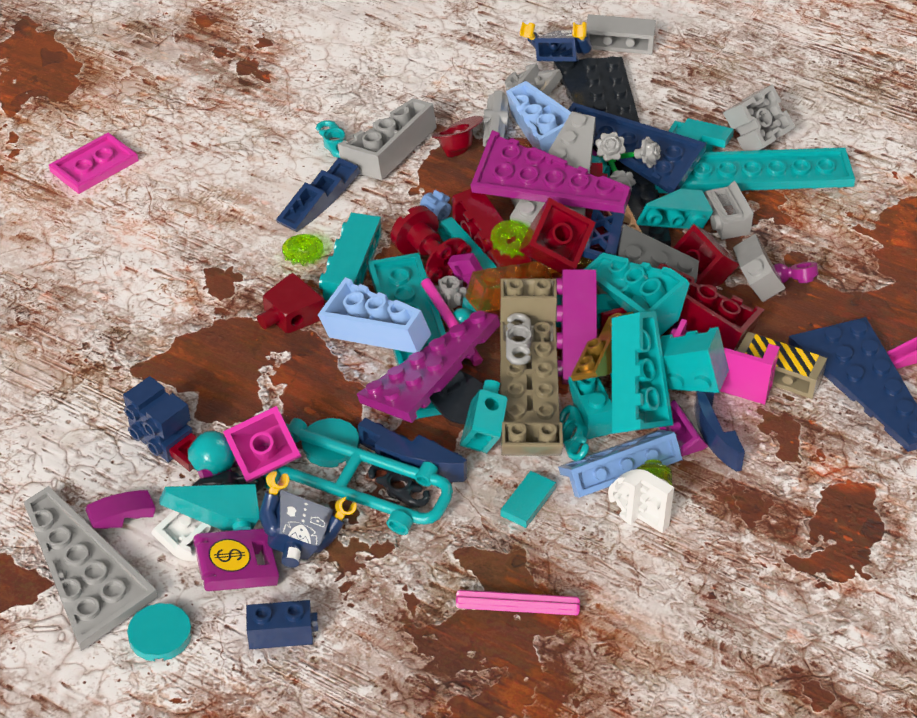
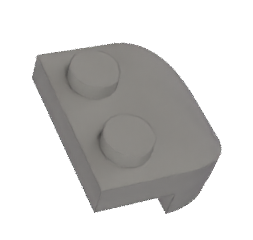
(542, 80)

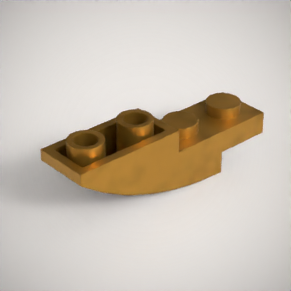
(597, 354)

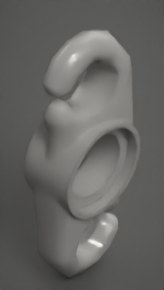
(514, 347)

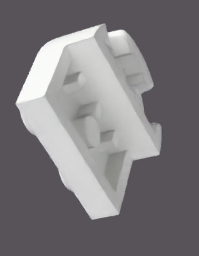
(643, 497)
(177, 534)

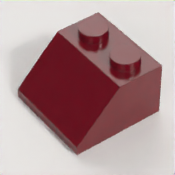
(557, 236)
(714, 261)

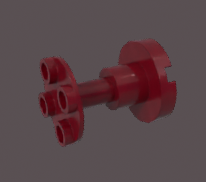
(419, 234)

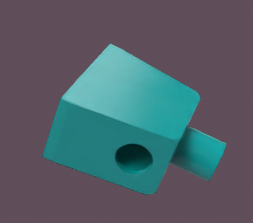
(484, 418)

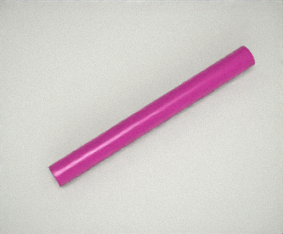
(445, 312)

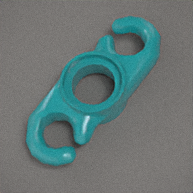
(333, 132)
(579, 437)

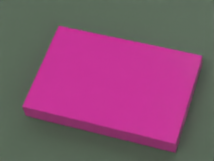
(93, 163)

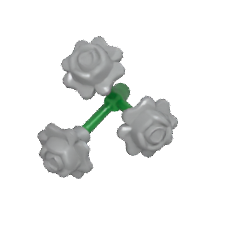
(611, 149)

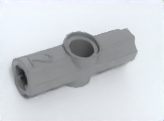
(496, 115)

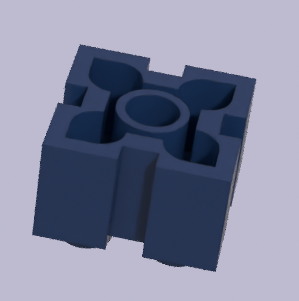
(156, 417)

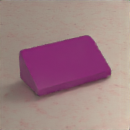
(686, 433)

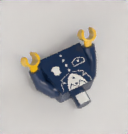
(558, 45)
(297, 524)

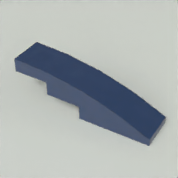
(318, 196)

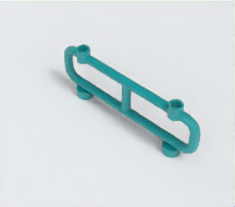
(400, 517)

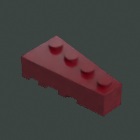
(478, 218)

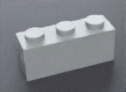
(621, 34)

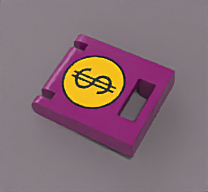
(230, 562)

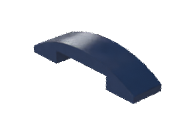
(723, 444)

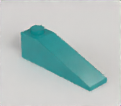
(642, 287)

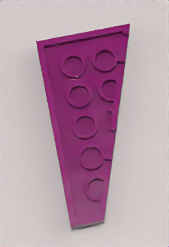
(536, 175)
(428, 371)

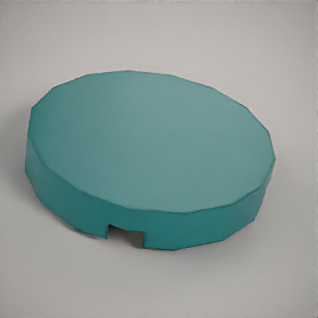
(334, 429)
(159, 632)

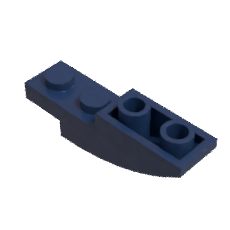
(414, 453)

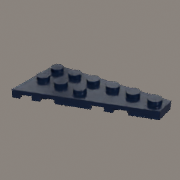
(677, 152)
(865, 375)

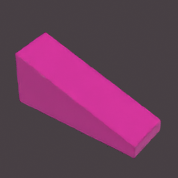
(904, 354)

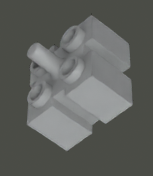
(759, 119)

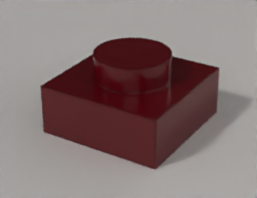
(179, 452)

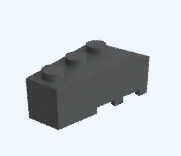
(642, 248)

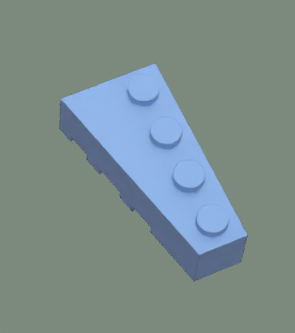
(536, 115)
(373, 319)

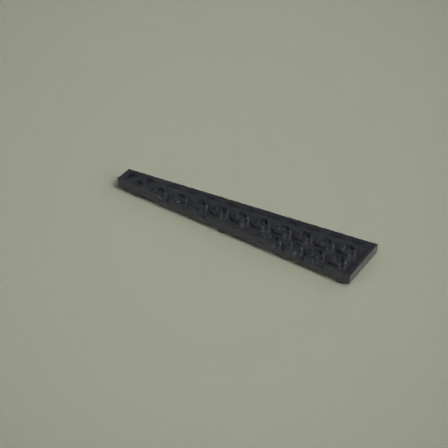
(605, 87)

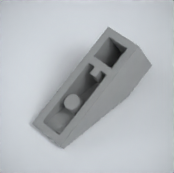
(758, 268)

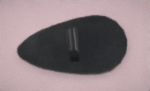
(456, 397)

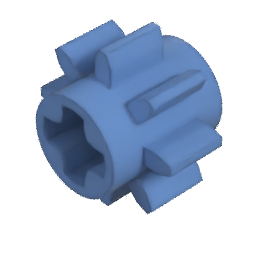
(437, 204)

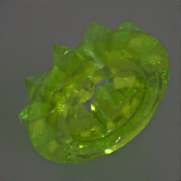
(506, 230)
(306, 243)

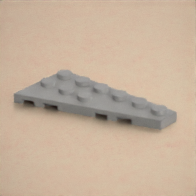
(573, 145)
(89, 574)

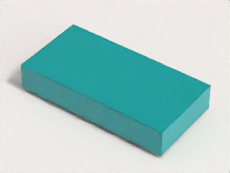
(528, 499)

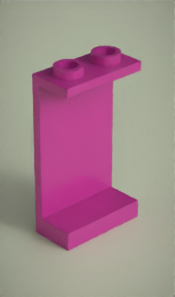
(747, 375)

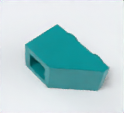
(593, 406)

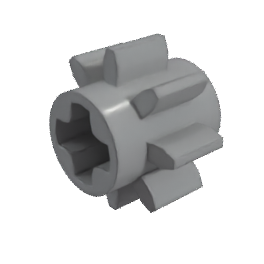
(451, 291)

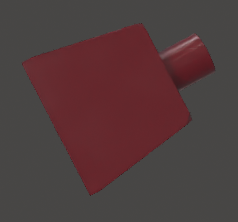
(290, 305)

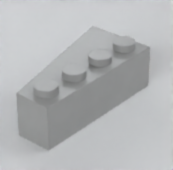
(390, 139)

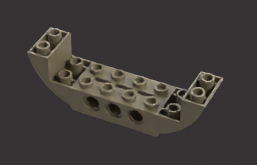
(532, 406)

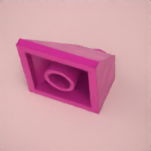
(262, 444)

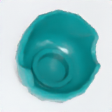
(211, 452)

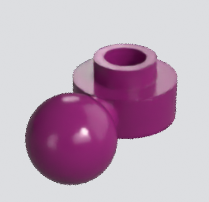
(803, 272)

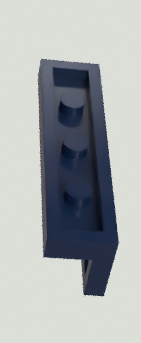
(607, 241)

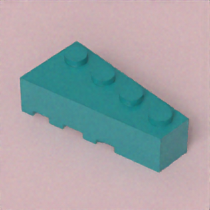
(695, 361)
(638, 374)

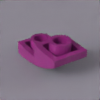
(112, 510)

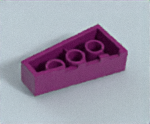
(576, 316)

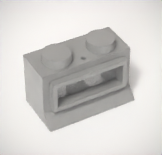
(731, 211)

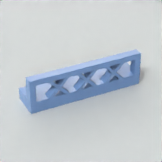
(604, 467)

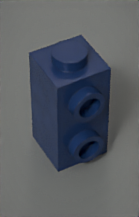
(280, 624)

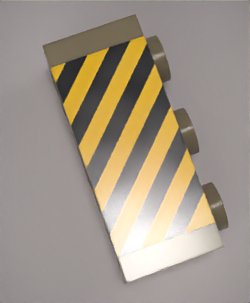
(795, 368)

